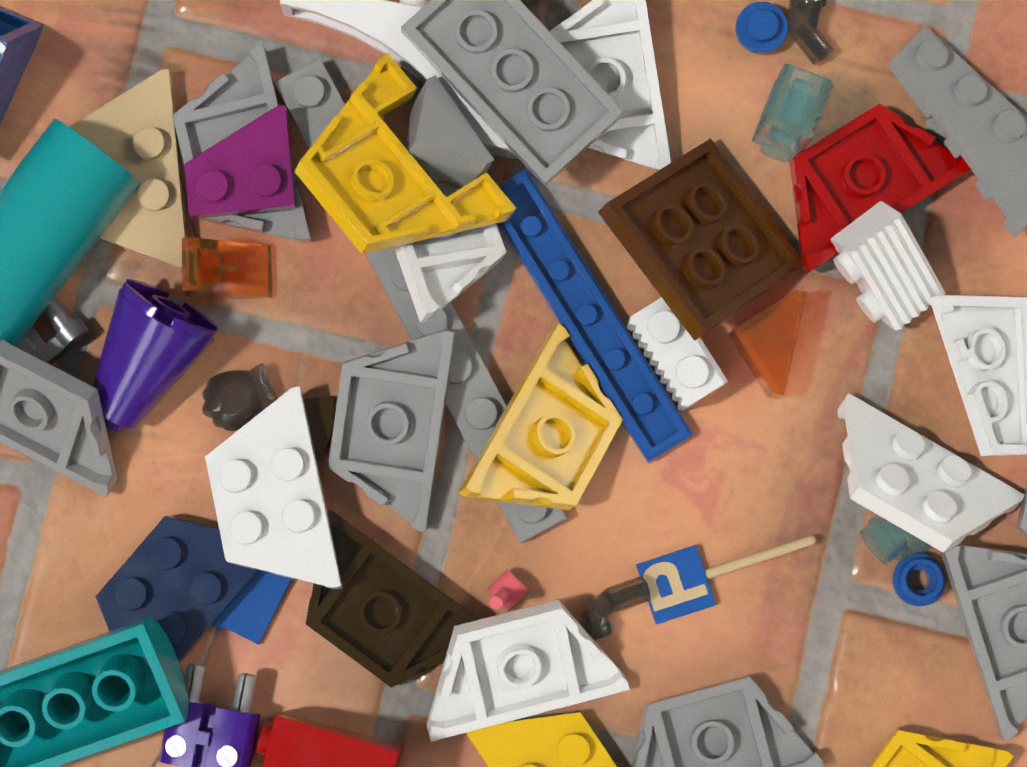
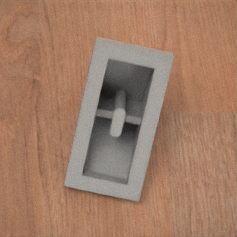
(443, 138)

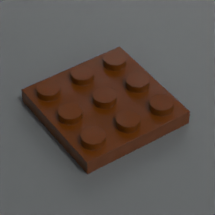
(701, 238)

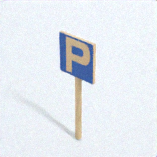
(681, 583)

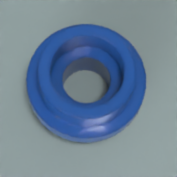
(935, 579)

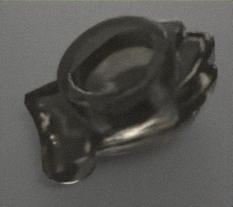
(237, 397)

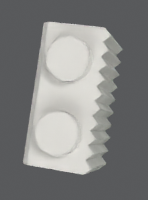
(886, 265)
(680, 361)

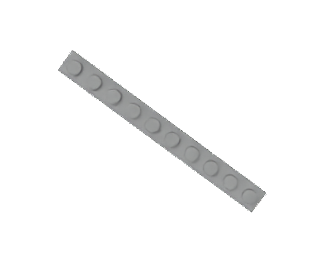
(471, 390)

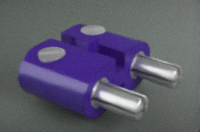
(212, 732)

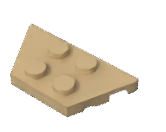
(142, 138)

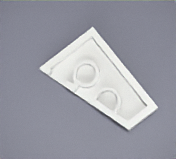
(989, 361)

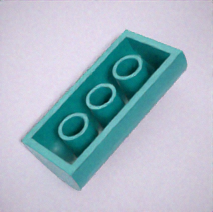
(51, 219)
(90, 697)

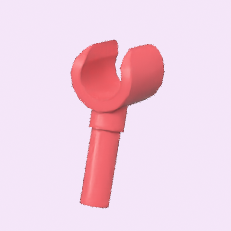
(507, 591)

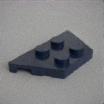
(176, 580)

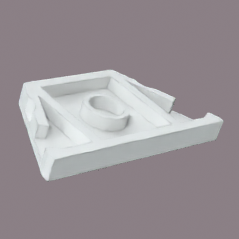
(617, 51)
(448, 264)
(917, 480)
(273, 496)
(518, 669)

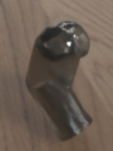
(802, 27)
(610, 601)

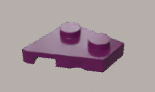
(244, 171)

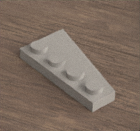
(974, 118)

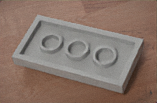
(515, 79)

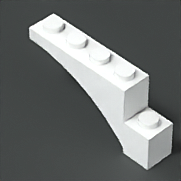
(379, 26)

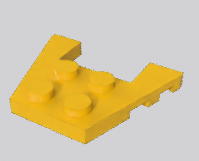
(377, 185)

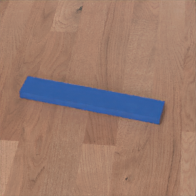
(590, 320)

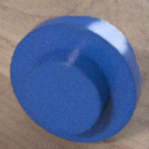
(761, 27)

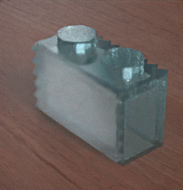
(791, 113)

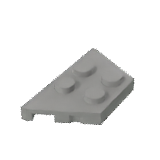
(222, 110)
(54, 420)
(393, 423)
(993, 609)
(719, 728)

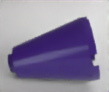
(146, 352)

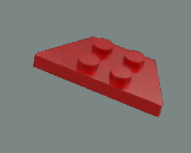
(857, 168)

